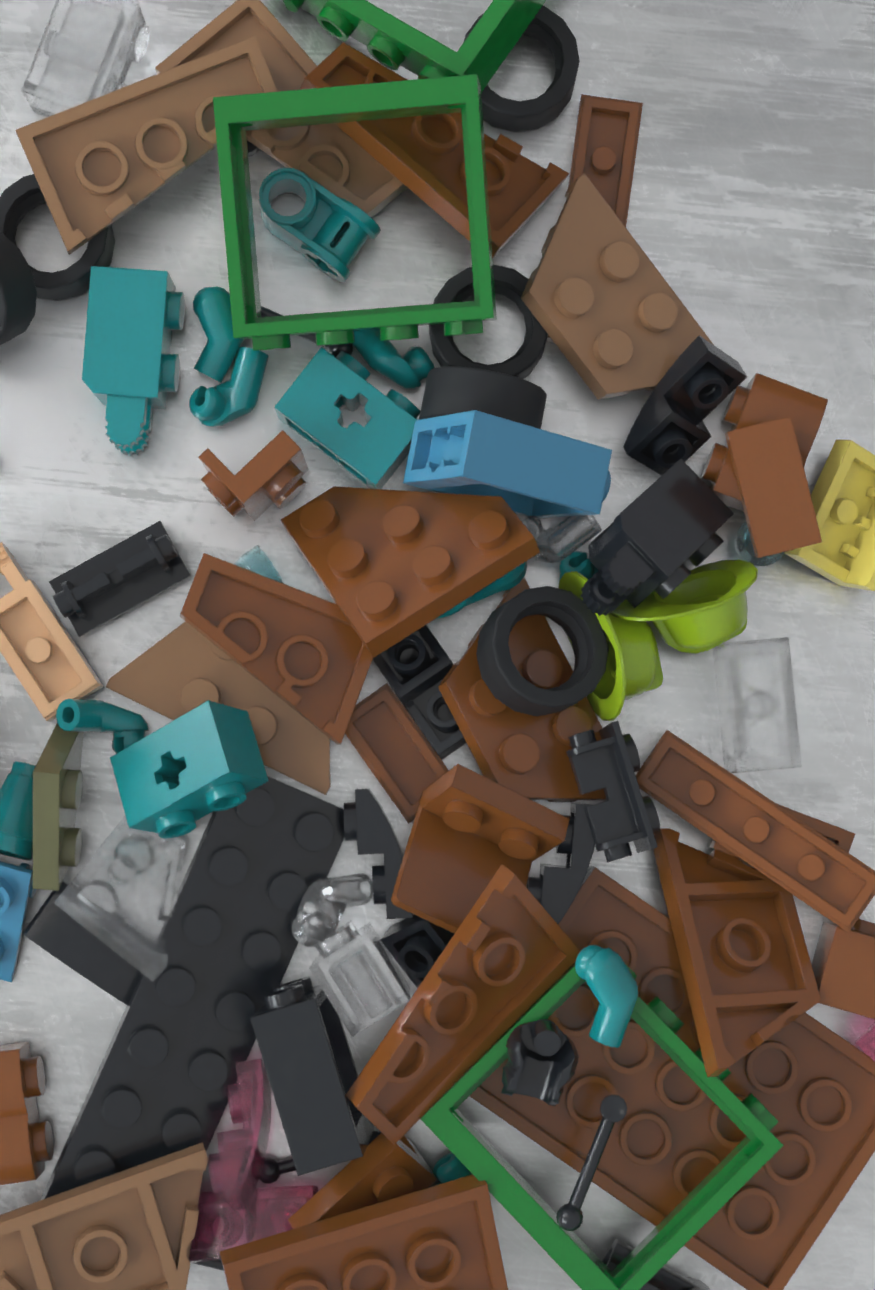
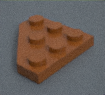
(405, 554)

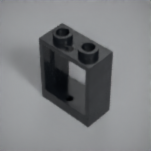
(310, 1076)

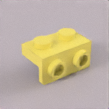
(845, 518)

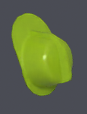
(702, 609)
(631, 661)

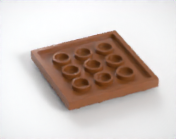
(410, 1242)

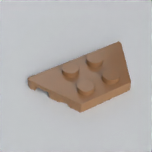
(606, 299)
(190, 670)
(109, 1233)

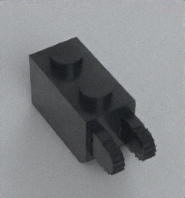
(653, 539)

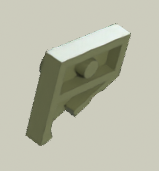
(55, 802)

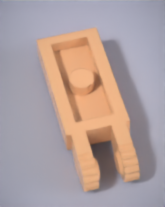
(39, 644)

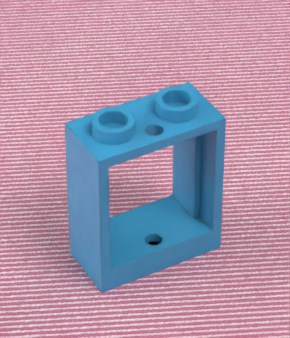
(523, 464)

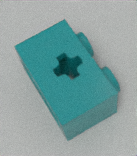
(314, 412)
(189, 770)

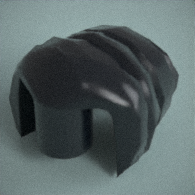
(539, 1061)

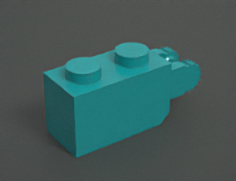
(130, 349)

